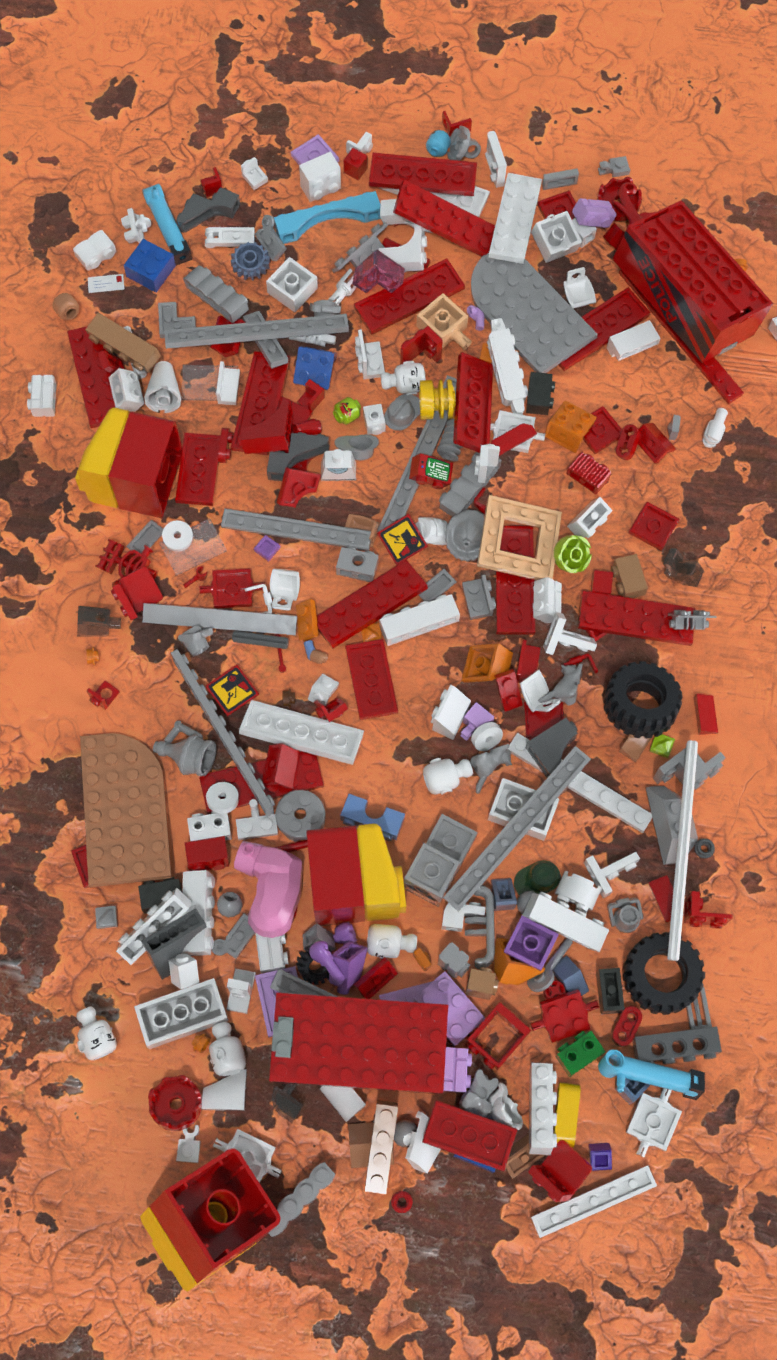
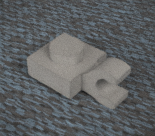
(616, 166)

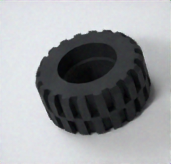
(650, 680)
(648, 996)

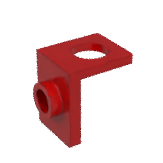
(451, 127)
(96, 699)

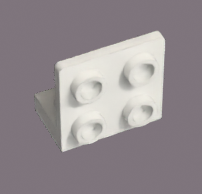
(369, 357)

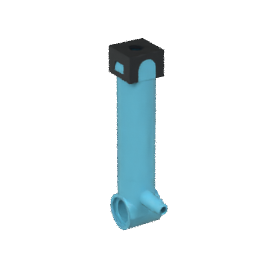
(177, 245)
(689, 1083)

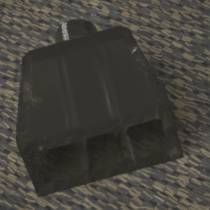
(95, 622)

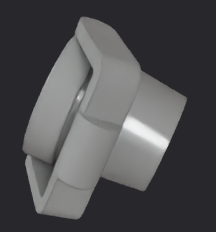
(324, 308)
(195, 639)
(627, 916)

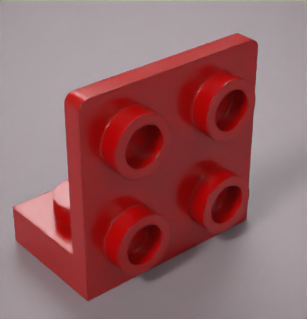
(424, 340)
(695, 918)

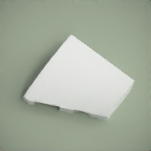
(226, 1093)
(420, 1154)

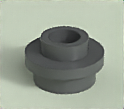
(710, 848)

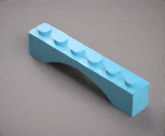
(361, 208)

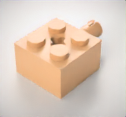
(445, 320)

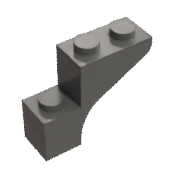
(199, 209)
(301, 448)

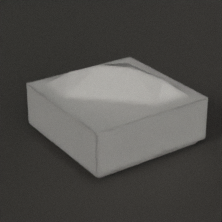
(673, 427)
(106, 917)

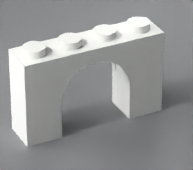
(412, 254)

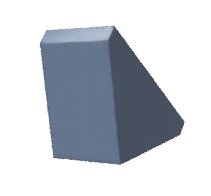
(503, 894)
(570, 976)
(632, 1090)

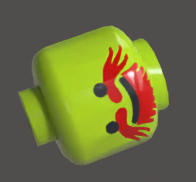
(346, 411)

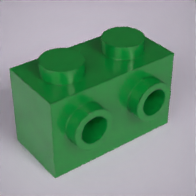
(579, 1053)

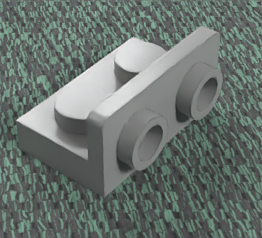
(478, 598)

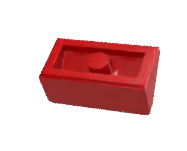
(705, 714)

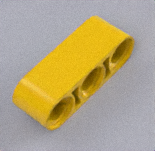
(567, 1112)

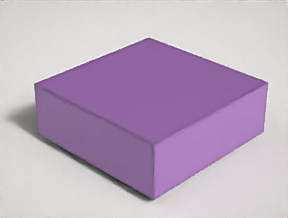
(267, 548)

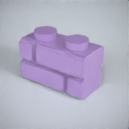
(594, 213)
(456, 1069)

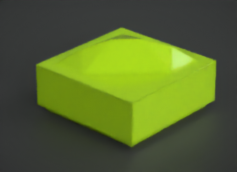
(662, 745)

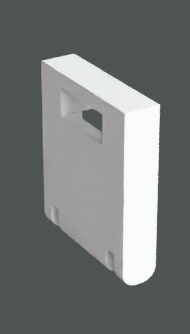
(495, 160)

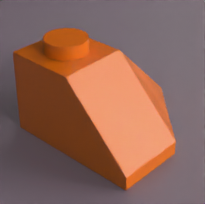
(509, 969)

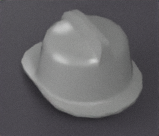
(402, 412)
(361, 445)

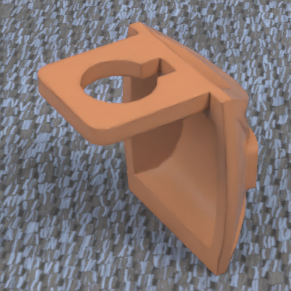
(363, 523)

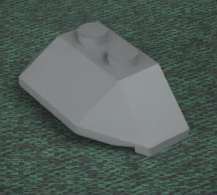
(665, 811)

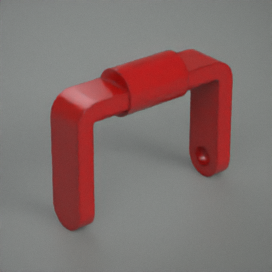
(481, 507)
(578, 659)

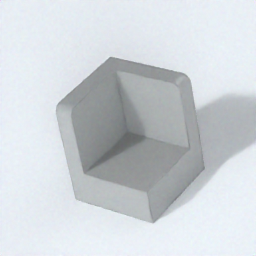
(318, 933)

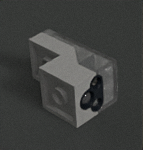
(439, 860)

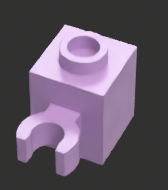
(474, 718)

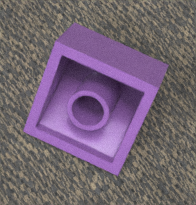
(531, 943)

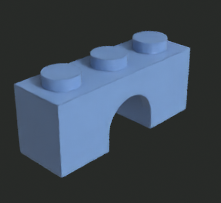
(354, 814)

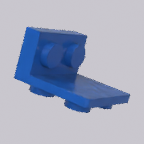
(314, 365)

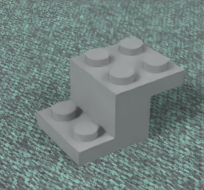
(677, 764)

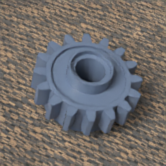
(250, 260)

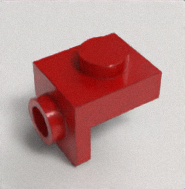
(331, 710)

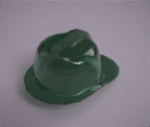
(537, 877)

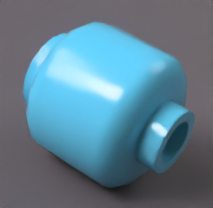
(438, 142)

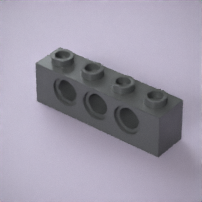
(707, 1036)

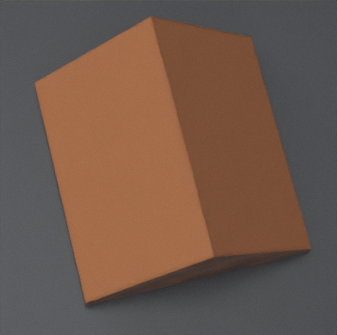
(360, 1144)

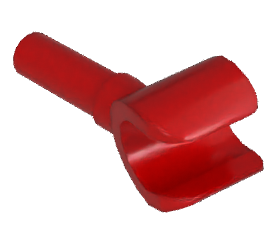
(201, 577)

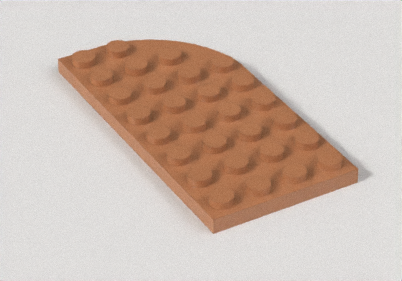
(123, 811)

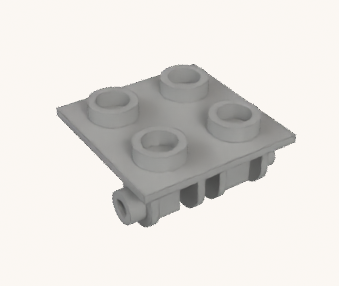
(697, 619)

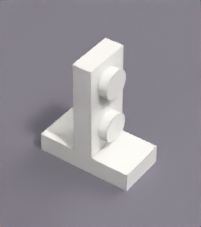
(566, 638)
(612, 871)
(240, 990)

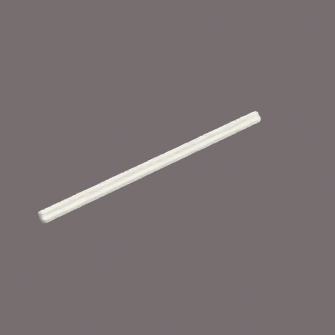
(682, 851)

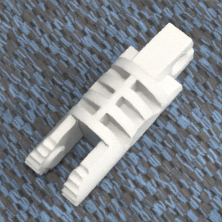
(319, 340)

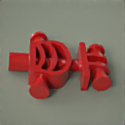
(137, 559)

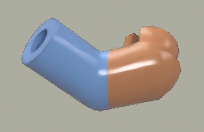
(314, 655)

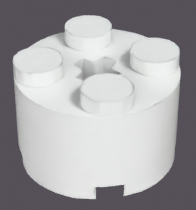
(577, 891)

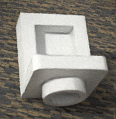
(364, 145)
(253, 174)
(323, 689)

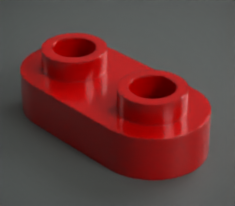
(224, 452)
(627, 1027)

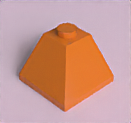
(485, 662)

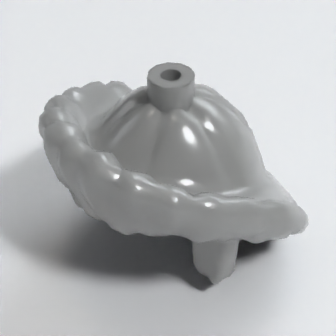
(464, 534)

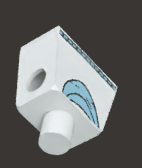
(338, 466)

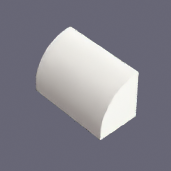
(344, 1101)

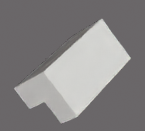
(633, 340)

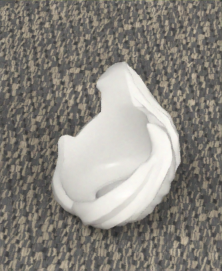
(504, 1109)

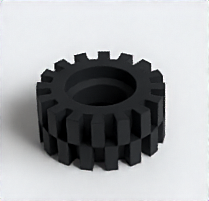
(308, 974)

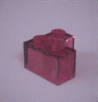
(378, 270)

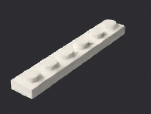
(593, 1201)

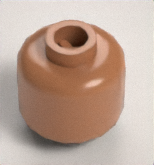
(66, 306)

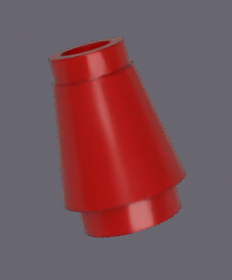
(310, 427)

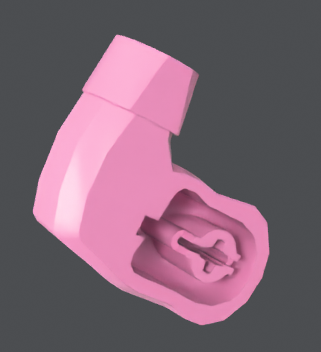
(277, 887)

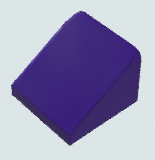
(600, 1156)

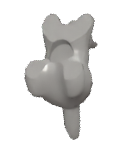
(567, 688)
(486, 763)
(476, 1097)

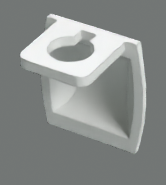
(579, 289)
(432, 530)
(285, 586)
(533, 689)

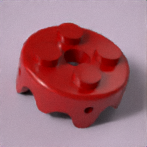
(610, 193)
(168, 1090)

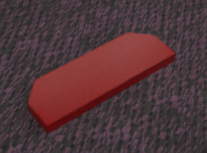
(514, 437)

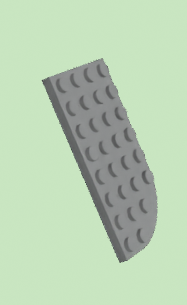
(535, 313)

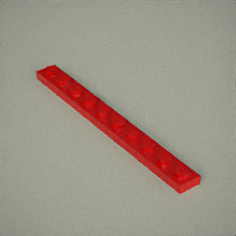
(710, 369)

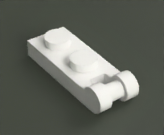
(229, 236)

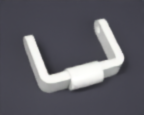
(267, 596)

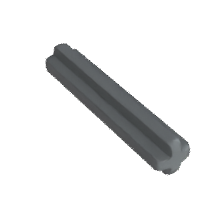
(260, 639)

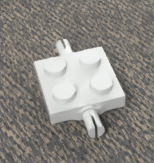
(507, 421)
(653, 1122)
(254, 1151)

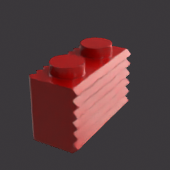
(589, 472)

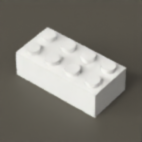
(181, 1013)

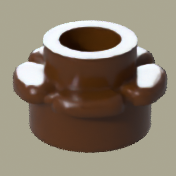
(288, 697)

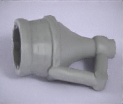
(190, 755)

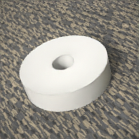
(181, 543)
(487, 736)
(219, 790)

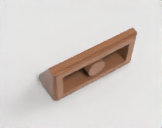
(634, 747)
(520, 1158)

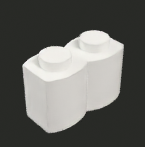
(94, 250)

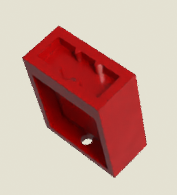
(512, 1021)

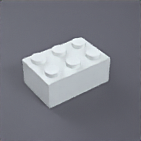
(511, 799)

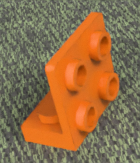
(569, 426)

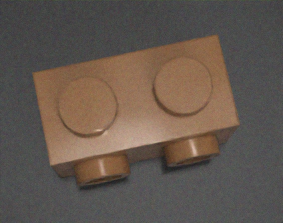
(629, 577)
(482, 983)

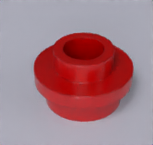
(394, 1202)

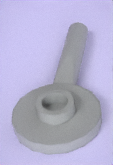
(545, 979)

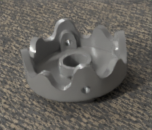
(296, 828)

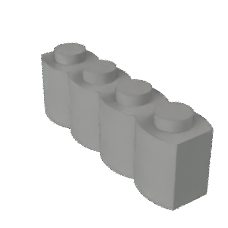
(216, 293)
(465, 488)
(303, 1194)

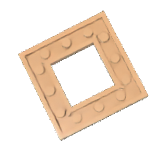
(492, 558)

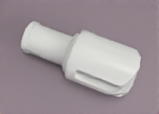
(343, 288)
(715, 429)

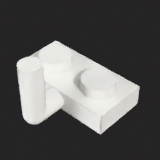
(257, 825)

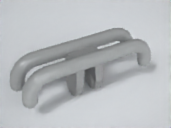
(489, 932)

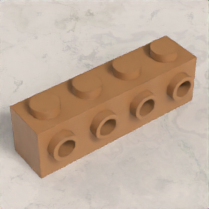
(122, 342)

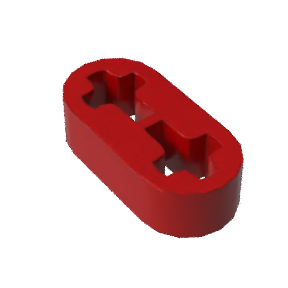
(628, 442)

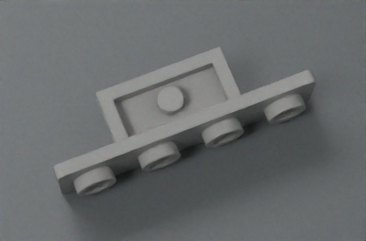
(367, 246)

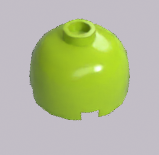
(572, 553)

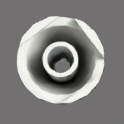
(163, 389)

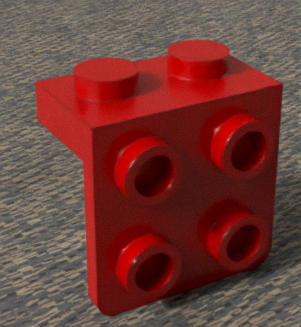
(136, 590)
(561, 1172)

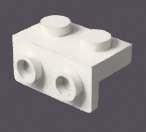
(488, 457)

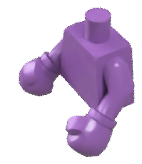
(346, 963)

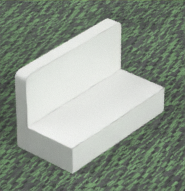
(227, 385)

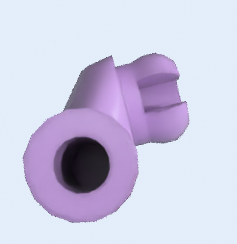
(477, 315)

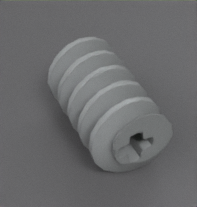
(446, 447)

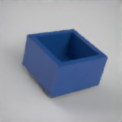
(149, 265)

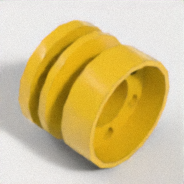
(436, 399)

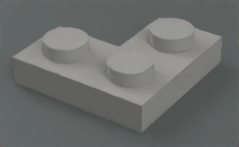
(168, 318)

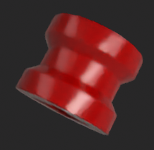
(556, 988)

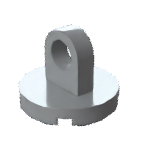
(460, 143)

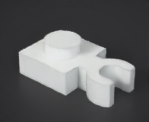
(189, 1148)

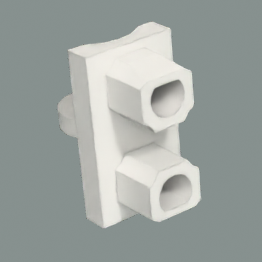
(138, 225)

